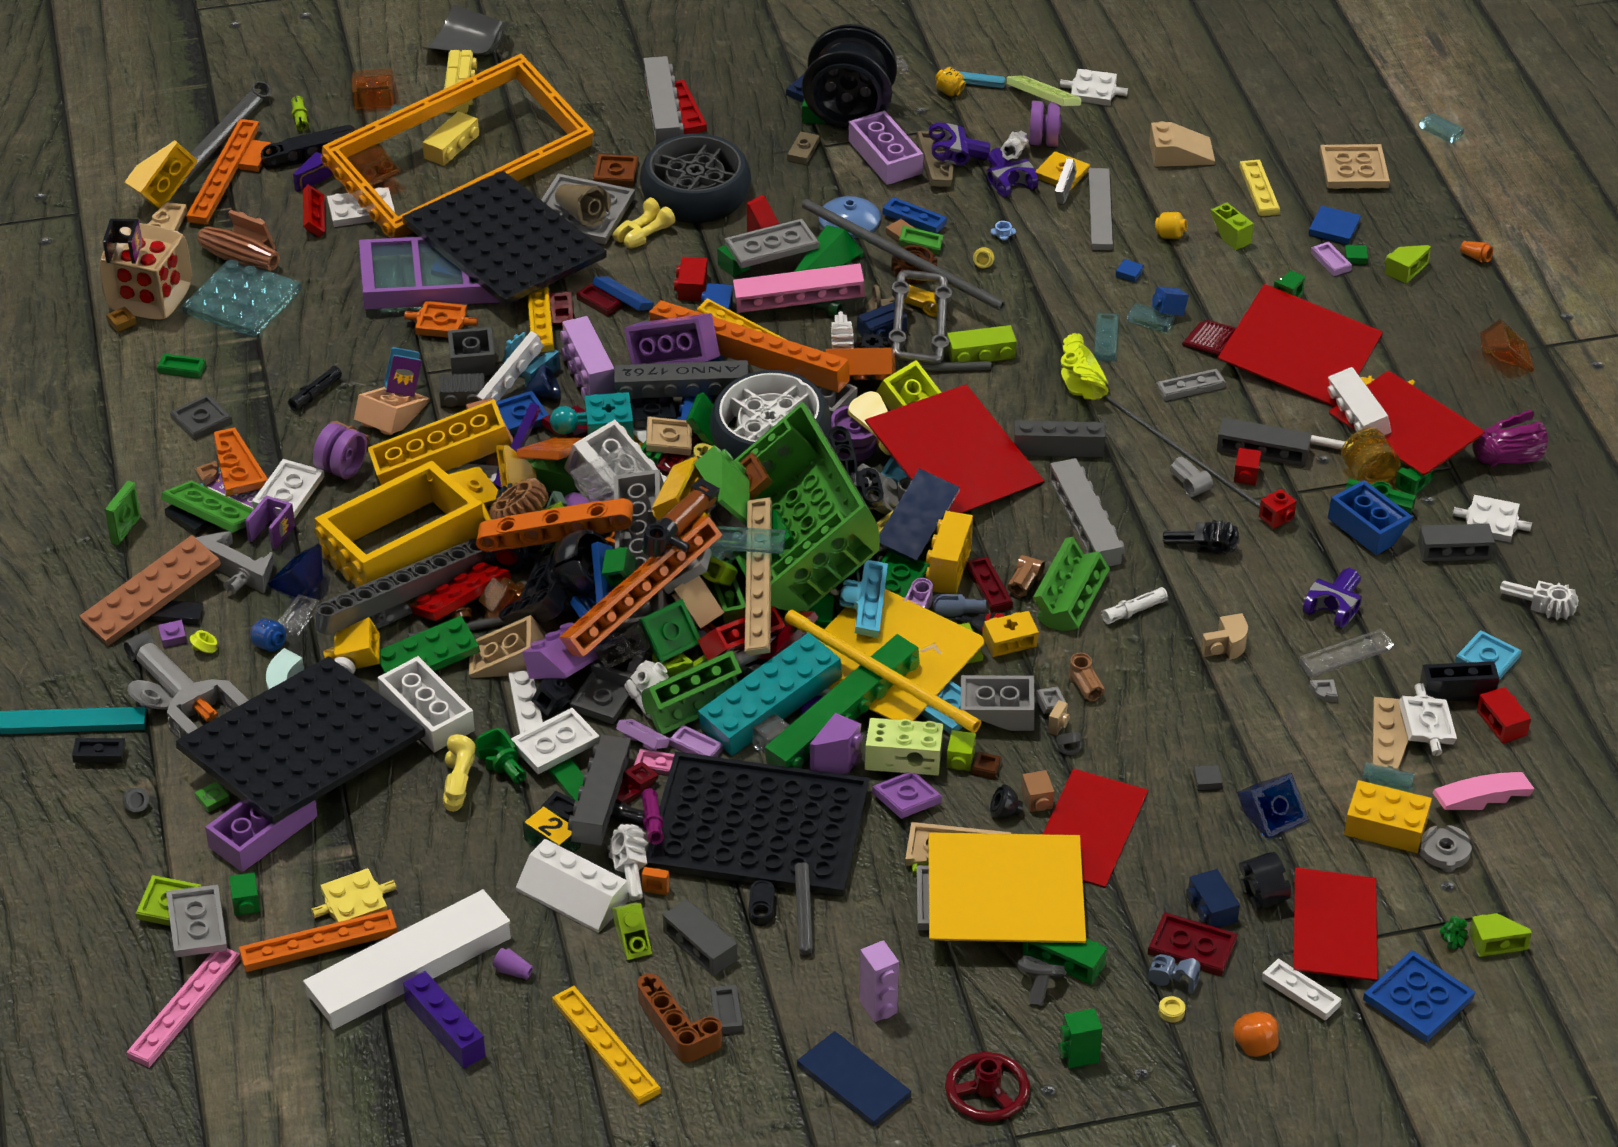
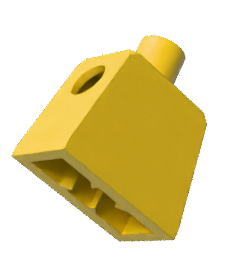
(357, 643)

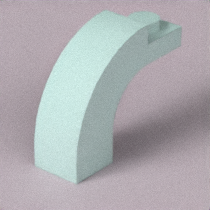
(282, 667)

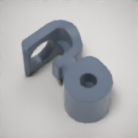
(1164, 968)

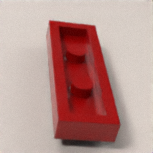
(313, 211)

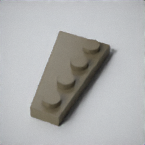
(938, 172)

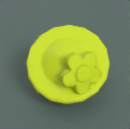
(203, 641)

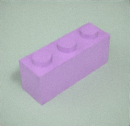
(879, 981)

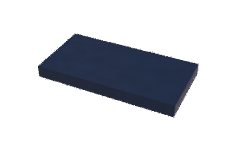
(917, 515)
(854, 1078)

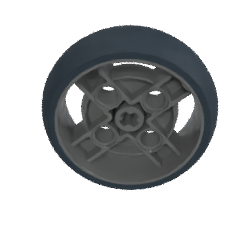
(696, 177)

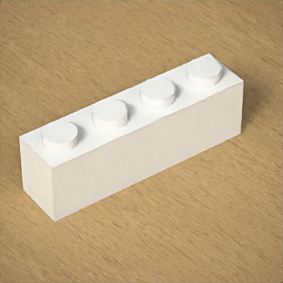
(1357, 401)

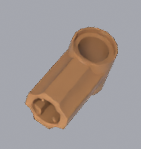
(1027, 572)
(1085, 677)

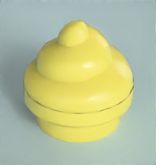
(983, 257)

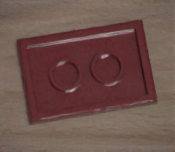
(1191, 939)

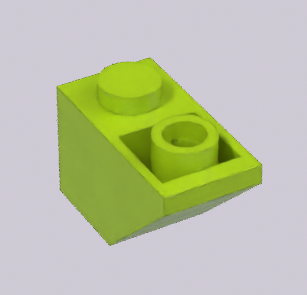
(1233, 226)
(632, 930)

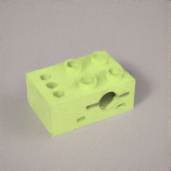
(904, 746)

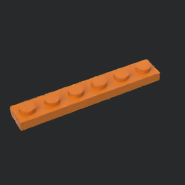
(318, 940)

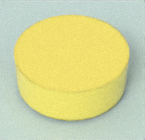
(1171, 1009)

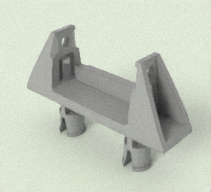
(237, 565)

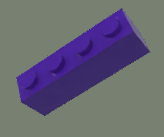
(444, 1019)

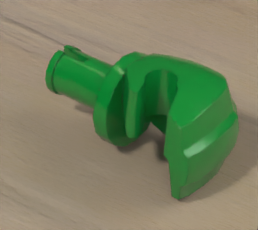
(500, 754)

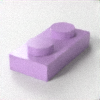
(636, 731)

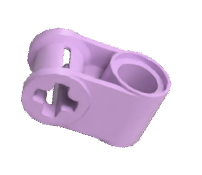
(921, 592)

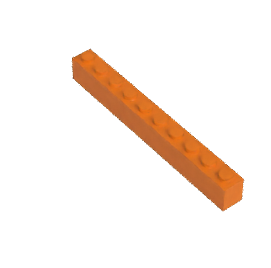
(768, 350)

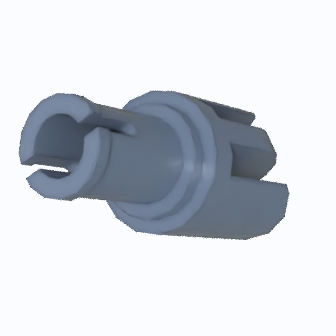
(956, 605)

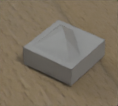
(1048, 698)

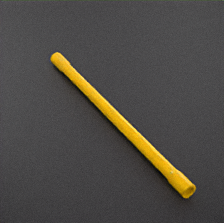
(959, 716)

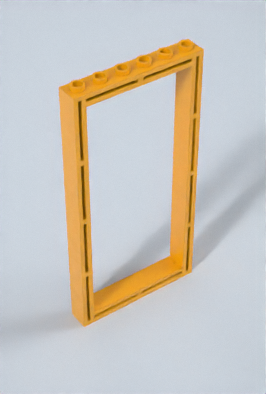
(336, 152)

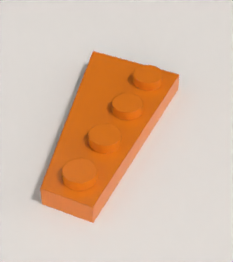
(237, 464)

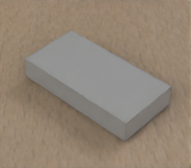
(1065, 181)

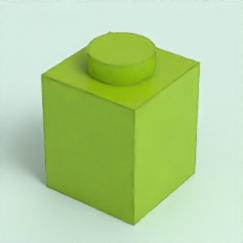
(961, 750)

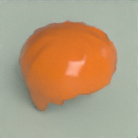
(1256, 1033)

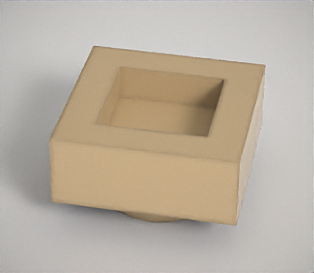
(1058, 718)

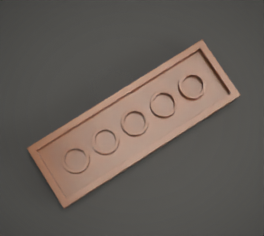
(149, 590)

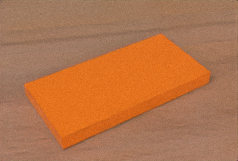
(550, 449)

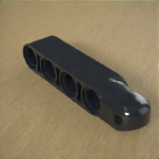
(302, 147)

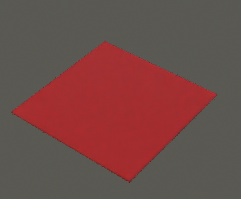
(1298, 343)
(959, 443)

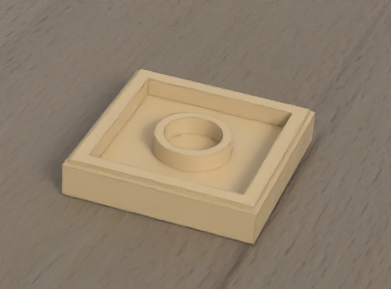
(668, 436)

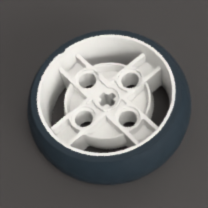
(759, 404)

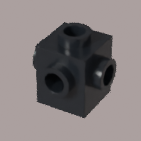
(553, 696)

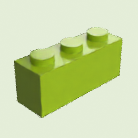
(982, 344)

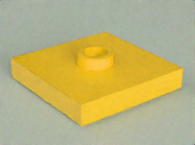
(1053, 166)
(477, 484)

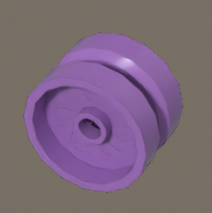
(1045, 124)
(863, 440)
(340, 450)

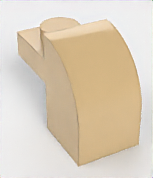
(1229, 638)

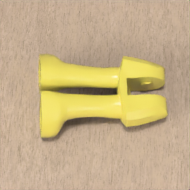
(655, 218)
(460, 760)

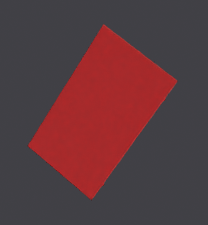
(1102, 816)
(1335, 924)

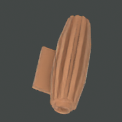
(247, 242)

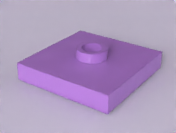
(907, 794)

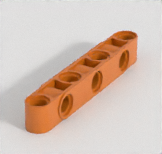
(554, 524)

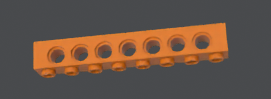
(638, 588)

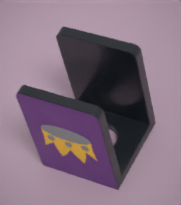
(113, 236)

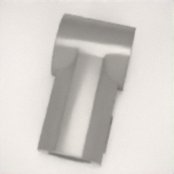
(1192, 479)

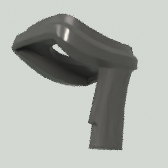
(1043, 972)

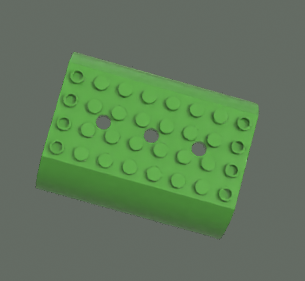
(841, 527)

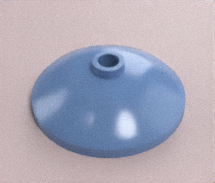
(855, 210)

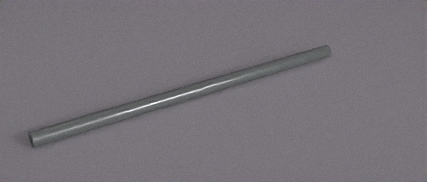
(902, 254)

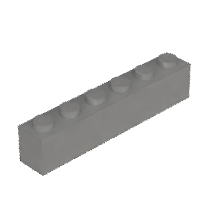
(662, 98)
(1085, 511)

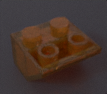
(374, 164)

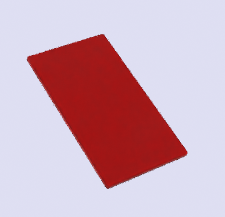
(1421, 427)

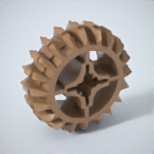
(521, 498)

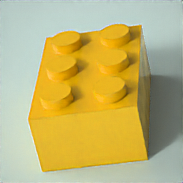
(949, 552)
(1387, 816)

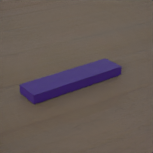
(522, 433)

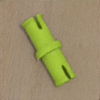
(299, 113)

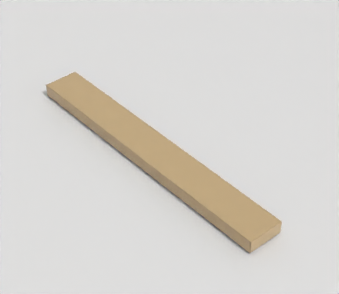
(758, 583)

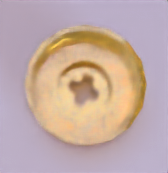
(1370, 456)

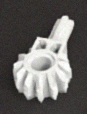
(841, 332)
(1547, 598)
(629, 856)

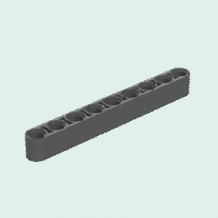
(396, 587)

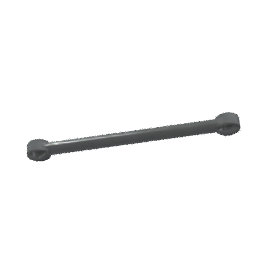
(227, 125)

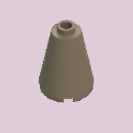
(584, 202)

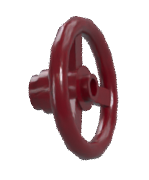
(987, 1084)

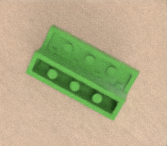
(1069, 586)
(681, 696)

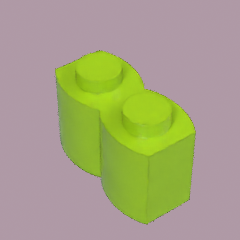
(720, 572)

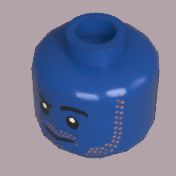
(268, 635)

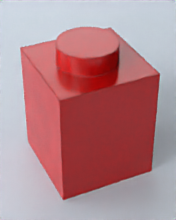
(1247, 466)

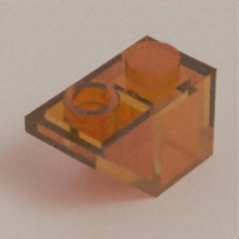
(500, 593)

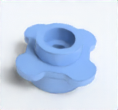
(1003, 230)

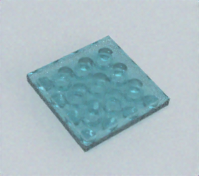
(241, 297)

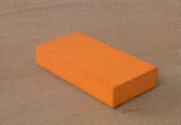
(251, 158)

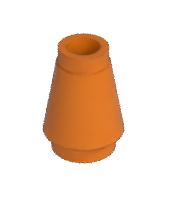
(1477, 250)

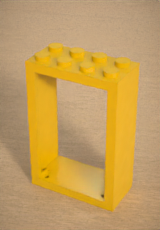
(388, 503)

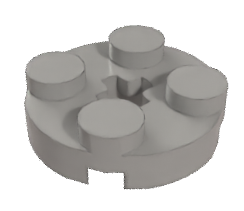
(1443, 858)

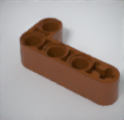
(685, 1039)

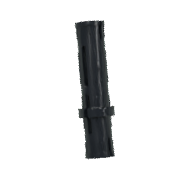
(309, 392)

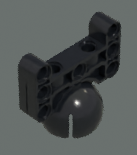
(556, 568)

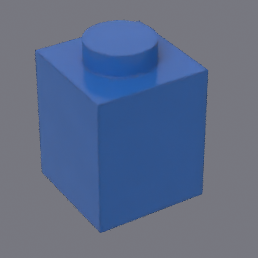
(1170, 301)

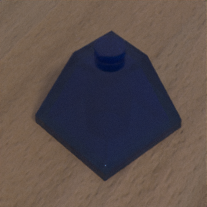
(300, 573)
(1273, 805)

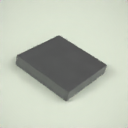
(201, 417)

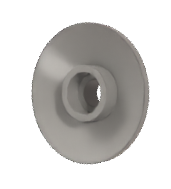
(149, 694)

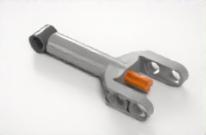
(188, 696)

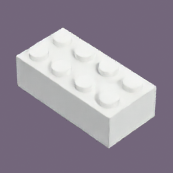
(428, 701)

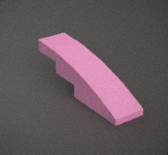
(1480, 790)

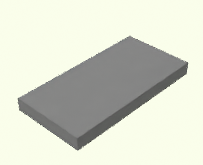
(771, 243)

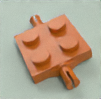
(439, 317)

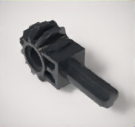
(1207, 537)

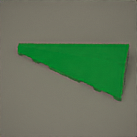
(834, 250)

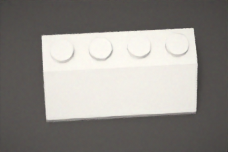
(572, 885)

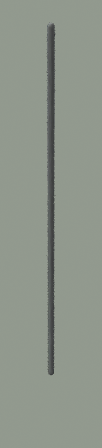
(1180, 449)

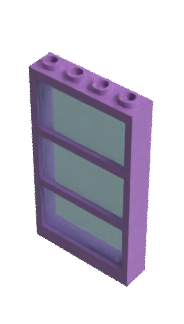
(412, 272)

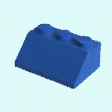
(1368, 516)

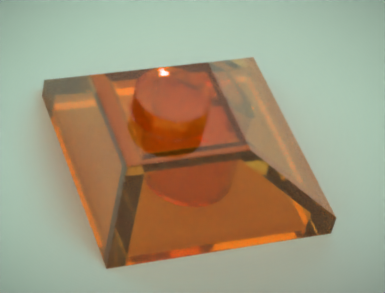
(1506, 345)

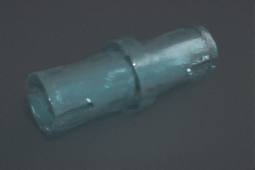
(1388, 775)

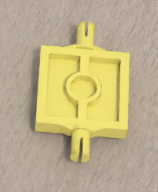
(353, 896)

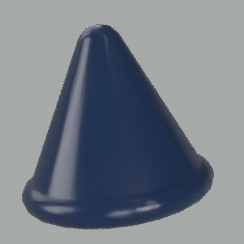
(544, 384)

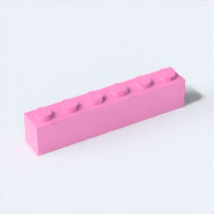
(799, 288)

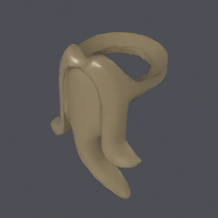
(876, 301)

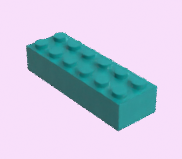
(772, 689)

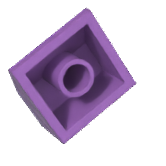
(836, 746)

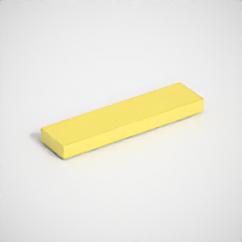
(1259, 188)

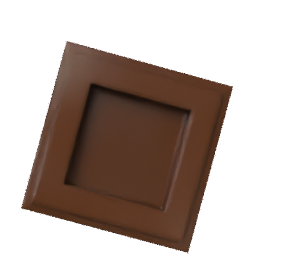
(986, 765)

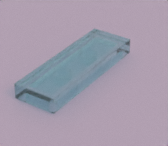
(1106, 336)
(750, 540)

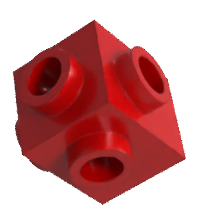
(1277, 508)

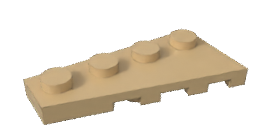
(1388, 733)
(918, 842)

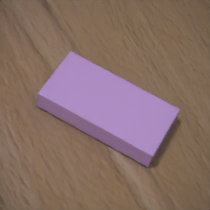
(1331, 259)
(694, 742)

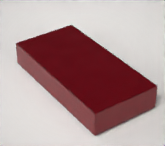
(599, 300)

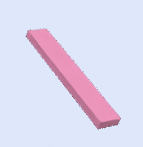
(182, 1007)

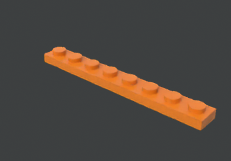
(222, 172)

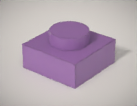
(172, 633)

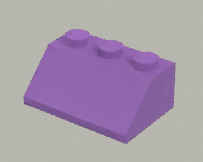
(552, 659)

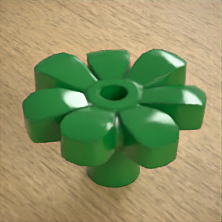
(1454, 932)

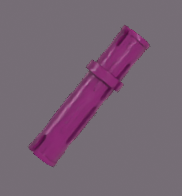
(653, 821)

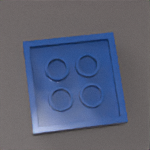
(1419, 996)

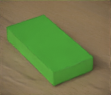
(919, 237)

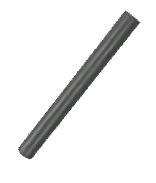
(956, 366)

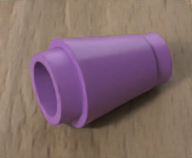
(512, 964)

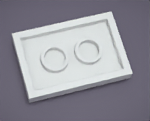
(346, 210)
(292, 484)
(555, 740)

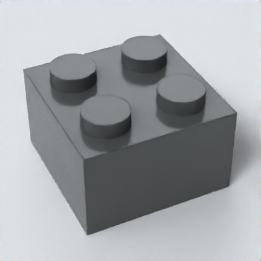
(472, 351)

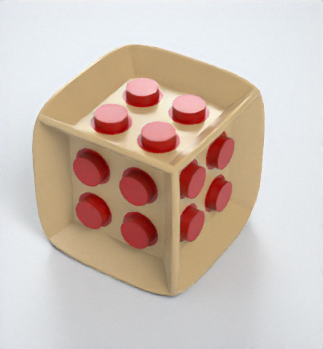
(157, 279)

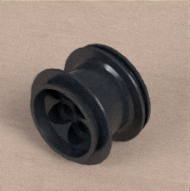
(852, 60)

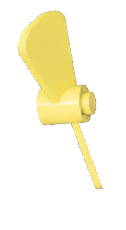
(867, 406)

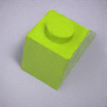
(1407, 262)
(1498, 935)

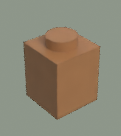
(1037, 791)

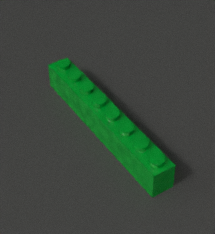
(847, 699)

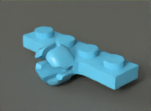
(866, 597)

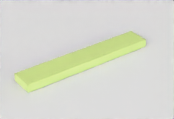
(1044, 91)

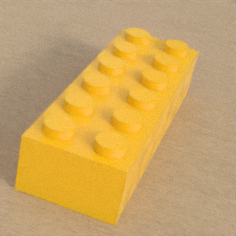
(445, 442)

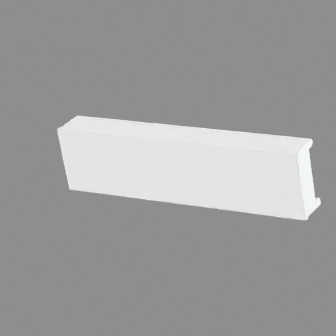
(429, 946)

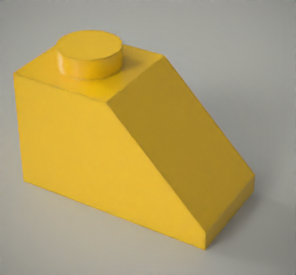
(512, 468)

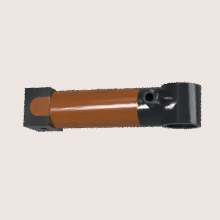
(657, 536)

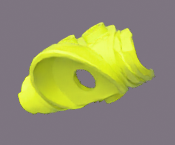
(1081, 370)

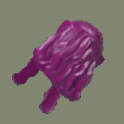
(1514, 444)

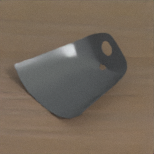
(469, 31)

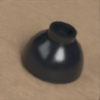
(1005, 802)

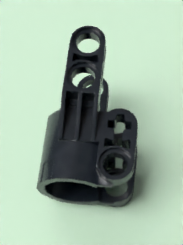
(858, 477)

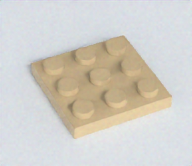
(1354, 166)

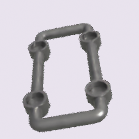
(942, 296)

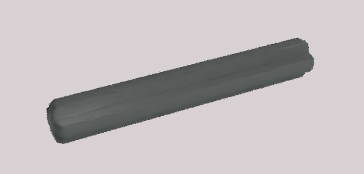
(803, 909)

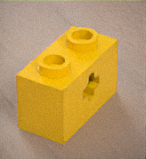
(1010, 633)

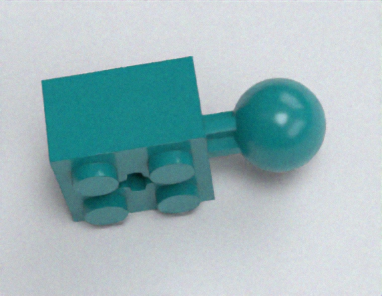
(599, 411)

